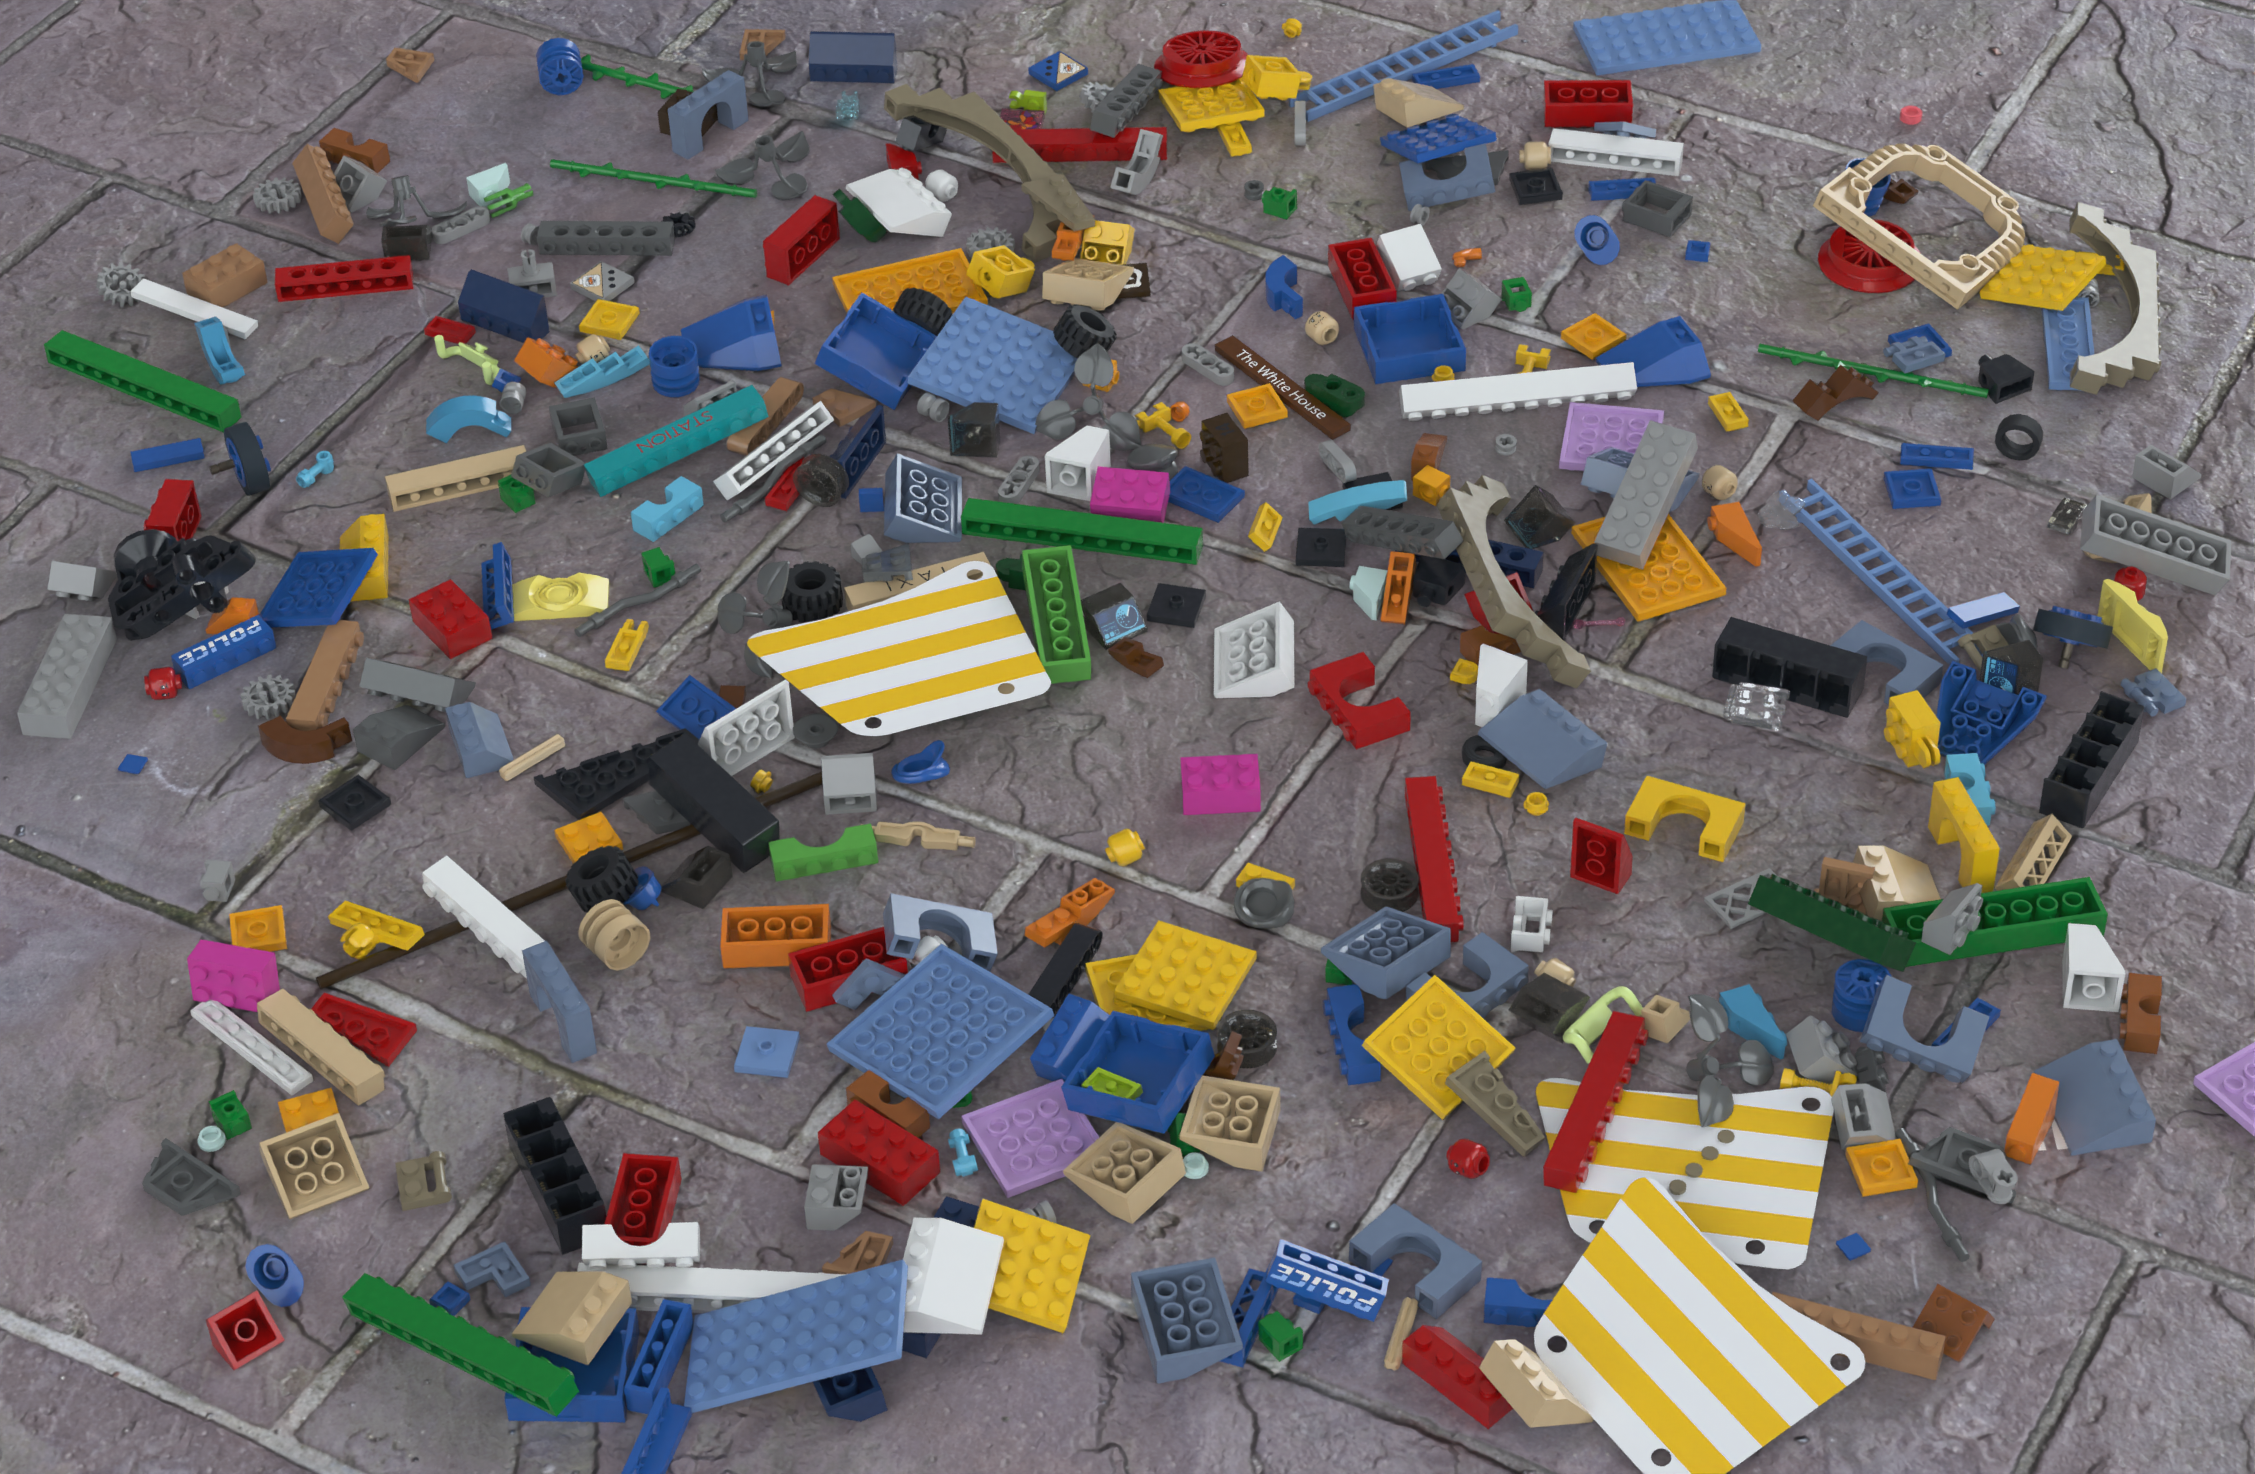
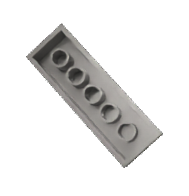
(1646, 494)
(2155, 545)
(67, 676)

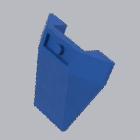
(737, 337)
(1662, 354)
(1979, 715)

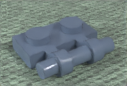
(1914, 354)
(2158, 692)

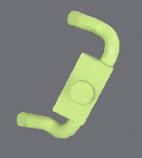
(473, 354)
(1595, 1019)

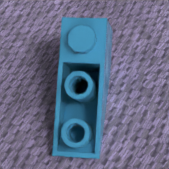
(1751, 1020)

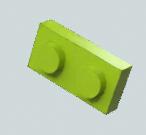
(1113, 1084)

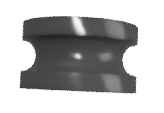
(1253, 190)

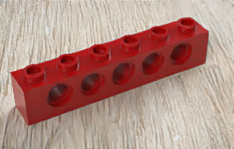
(344, 278)

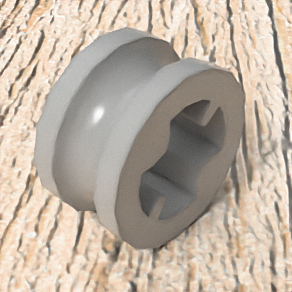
(1419, 215)
(529, 234)
(1505, 444)

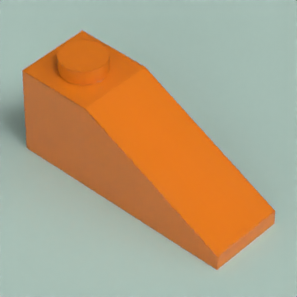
(1735, 531)
(1398, 587)

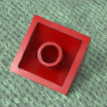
(243, 1330)

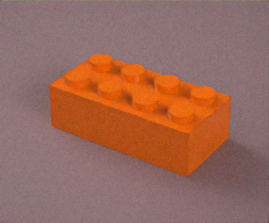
(769, 933)

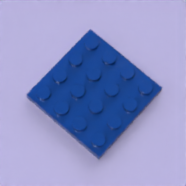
(1437, 138)
(317, 587)

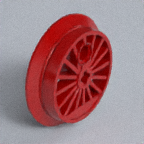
(1201, 59)
(1870, 270)

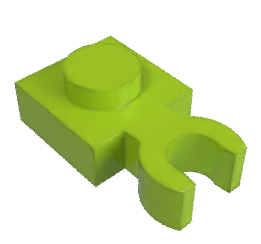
(1029, 100)

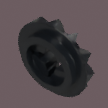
(682, 223)

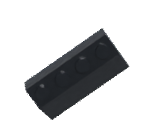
(1569, 591)

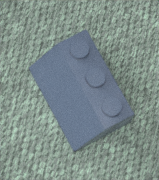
(478, 739)

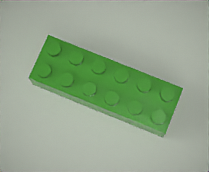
(1056, 613)

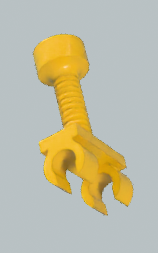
(1532, 359)
(1160, 419)
(1791, 1080)

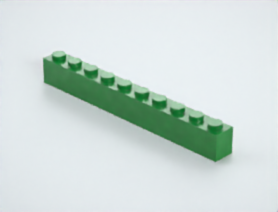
(142, 381)
(1082, 531)
(461, 1344)

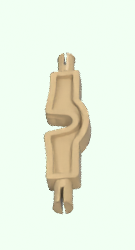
(930, 836)

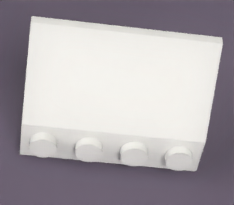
(901, 203)
(1255, 654)
(750, 730)
(949, 1276)

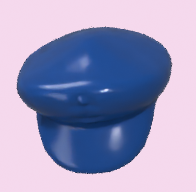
(922, 766)

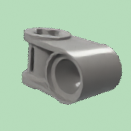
(1994, 1175)

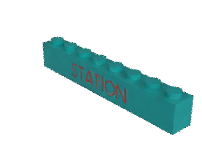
(676, 440)

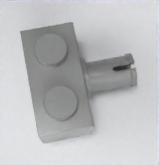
(533, 276)

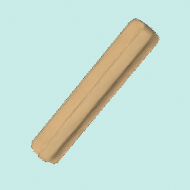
(532, 757)
(1401, 1332)

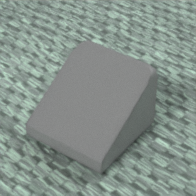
(863, 547)

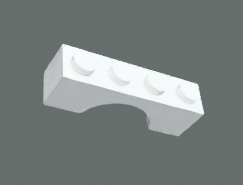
(677, 1245)

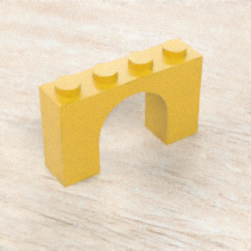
(1662, 798)
(1957, 819)

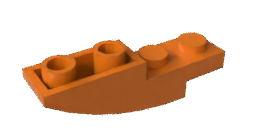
(1067, 243)
(1076, 907)

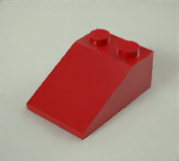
(1600, 856)

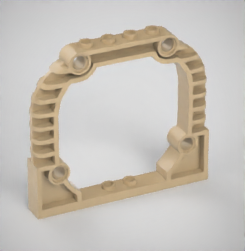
(1953, 281)

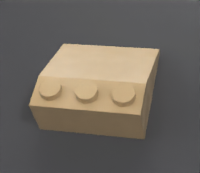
(1412, 102)
(1085, 283)
(1895, 881)
(1232, 1120)
(313, 1166)
(1127, 1171)
(575, 1314)
(1531, 1386)

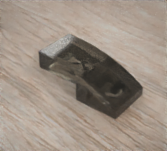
(2066, 516)

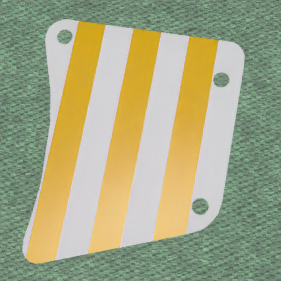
(912, 655)
(1755, 1188)
(1683, 1344)

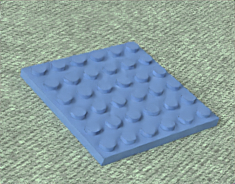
(995, 360)
(940, 1030)

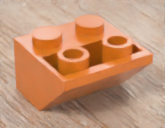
(545, 362)

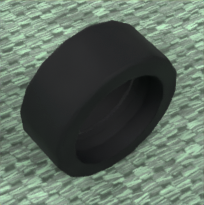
(2021, 423)

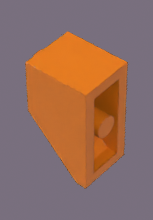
(235, 613)

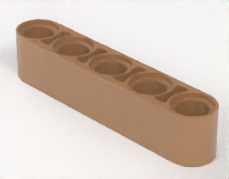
(779, 402)

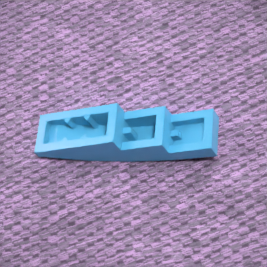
(595, 375)
(1344, 502)

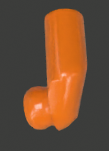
(1466, 254)

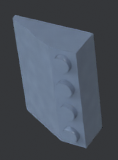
(1608, 467)
(922, 502)
(1544, 740)
(1389, 951)
(2099, 1099)
(1184, 1318)

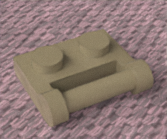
(1985, 640)
(413, 1181)

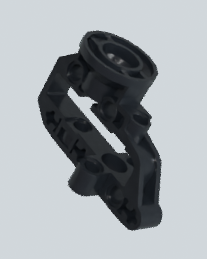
(160, 575)

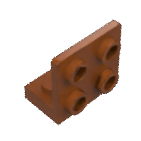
(1954, 1318)

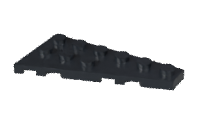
(603, 778)

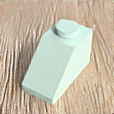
(488, 183)
(1369, 589)

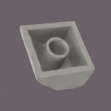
(358, 183)
(79, 580)

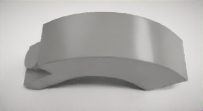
(1142, 167)

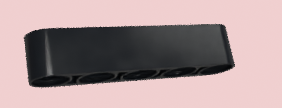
(1066, 966)

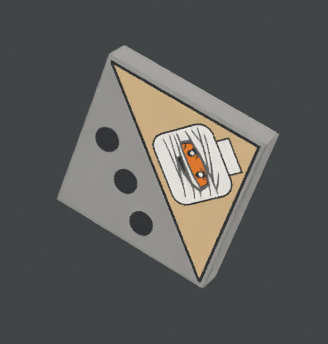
(602, 282)

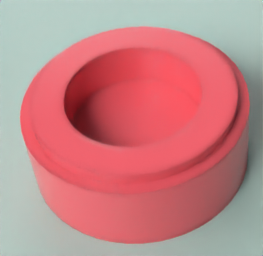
(1911, 115)

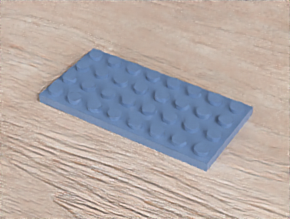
(1666, 36)
(797, 1336)

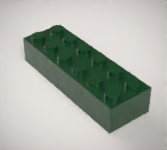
(1832, 921)

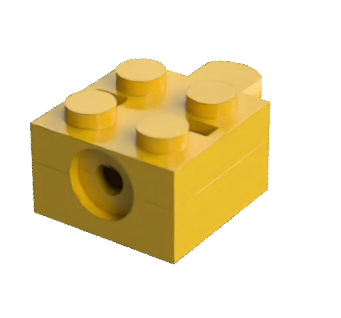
(1274, 77)
(1000, 271)
(1913, 730)

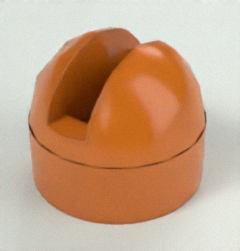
(1180, 413)

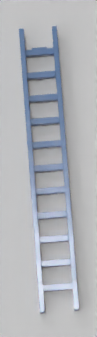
(1471, 28)
(1890, 563)

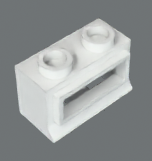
(1533, 910)

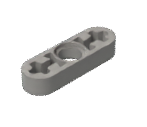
(1300, 123)
(449, 229)
(1219, 372)
(1337, 461)
(1018, 472)

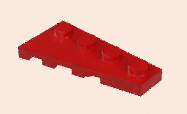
(367, 1029)

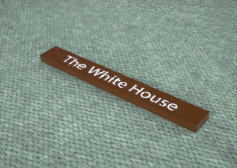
(1287, 390)

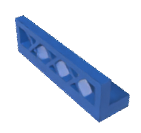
(502, 587)
(1258, 1309)
(658, 1436)

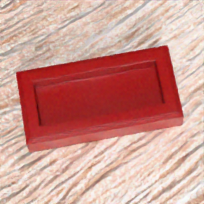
(450, 330)

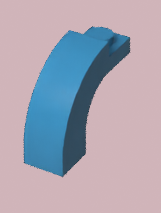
(217, 351)
(464, 412)

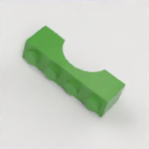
(795, 860)

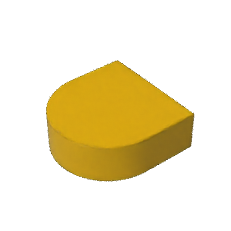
(1464, 672)

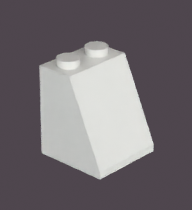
(1408, 257)
(1074, 463)
(1499, 682)
(2090, 971)

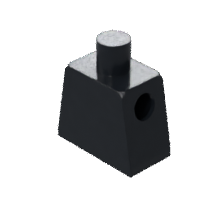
(2004, 377)
(1437, 580)

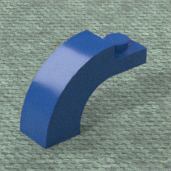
(1278, 280)

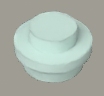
(211, 1139)
(1195, 1165)

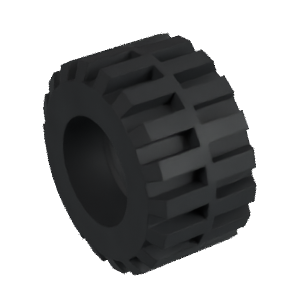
(923, 309)
(1082, 329)
(813, 592)
(601, 877)

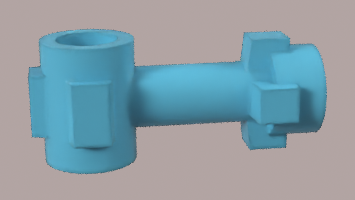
(323, 465)
(965, 1164)

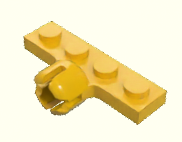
(370, 927)

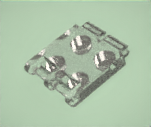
(1756, 705)

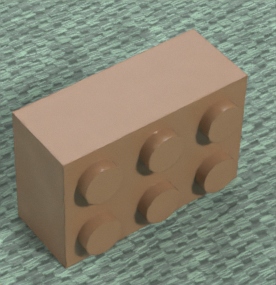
(225, 276)

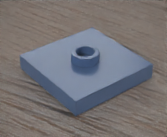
(767, 1052)

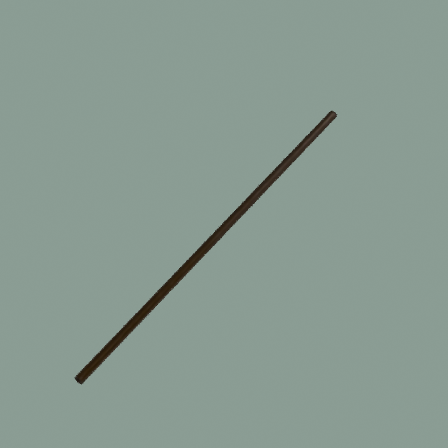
(550, 888)

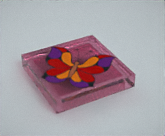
(1023, 118)

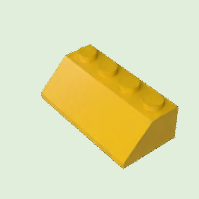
(370, 532)

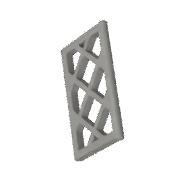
(1728, 892)

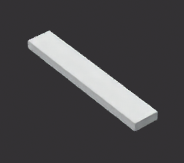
(192, 307)
(252, 1046)

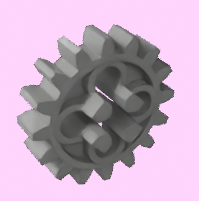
(1093, 94)
(277, 195)
(989, 239)
(114, 277)
(256, 700)

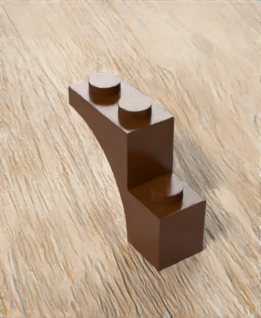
(1843, 385)

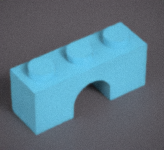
(656, 520)
(1972, 776)

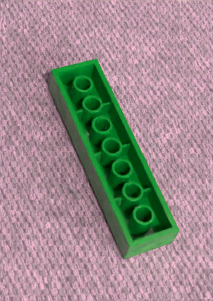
(2008, 919)

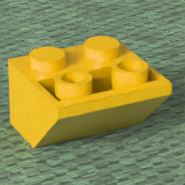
(1107, 242)

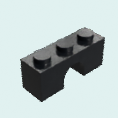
(918, 134)

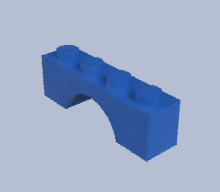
(1346, 1011)
(1510, 1305)

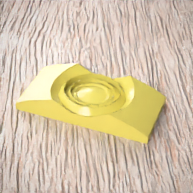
(560, 597)
(2133, 625)

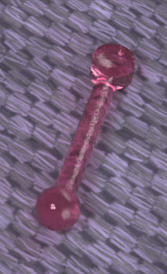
(1578, 624)

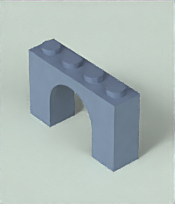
(687, 115)
(1471, 182)
(1917, 669)
(968, 927)
(1493, 963)
(553, 987)
(1887, 1033)
(1401, 1232)

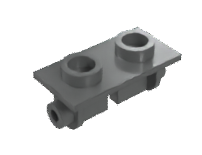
(1871, 1061)

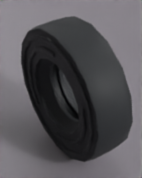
(1477, 743)

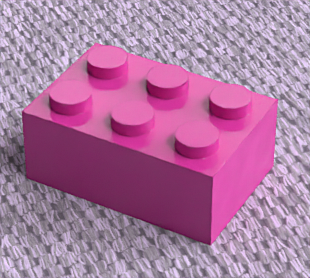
(1130, 494)
(1220, 784)
(232, 974)

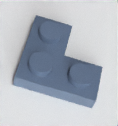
(1624, 129)
(866, 979)
(495, 1264)

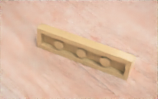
(2032, 851)

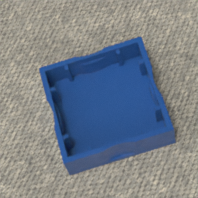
(1408, 338)
(875, 350)
(1156, 1055)
(599, 1383)

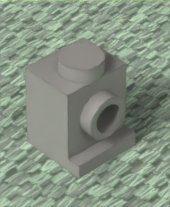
(217, 880)

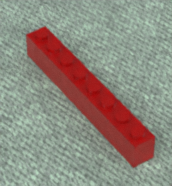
(1084, 144)
(1432, 853)
(1595, 1102)

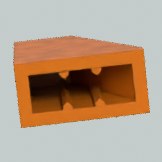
(2032, 1119)

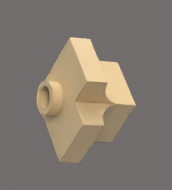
(1664, 1018)

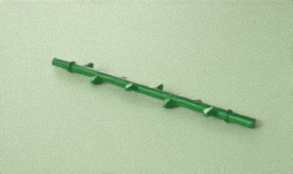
(619, 73)
(659, 180)
(1881, 374)

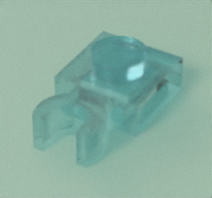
(848, 107)

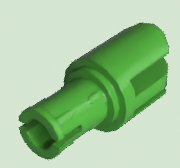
(509, 198)

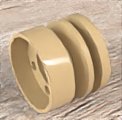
(614, 934)

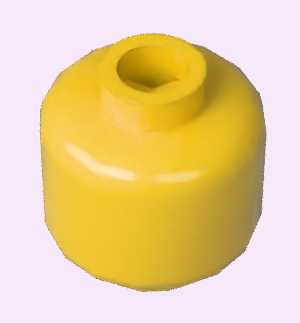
(1124, 847)

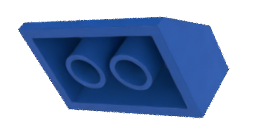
(1067, 1038)

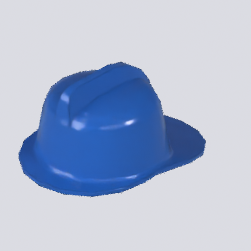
(1597, 239)
(646, 890)
(275, 1275)

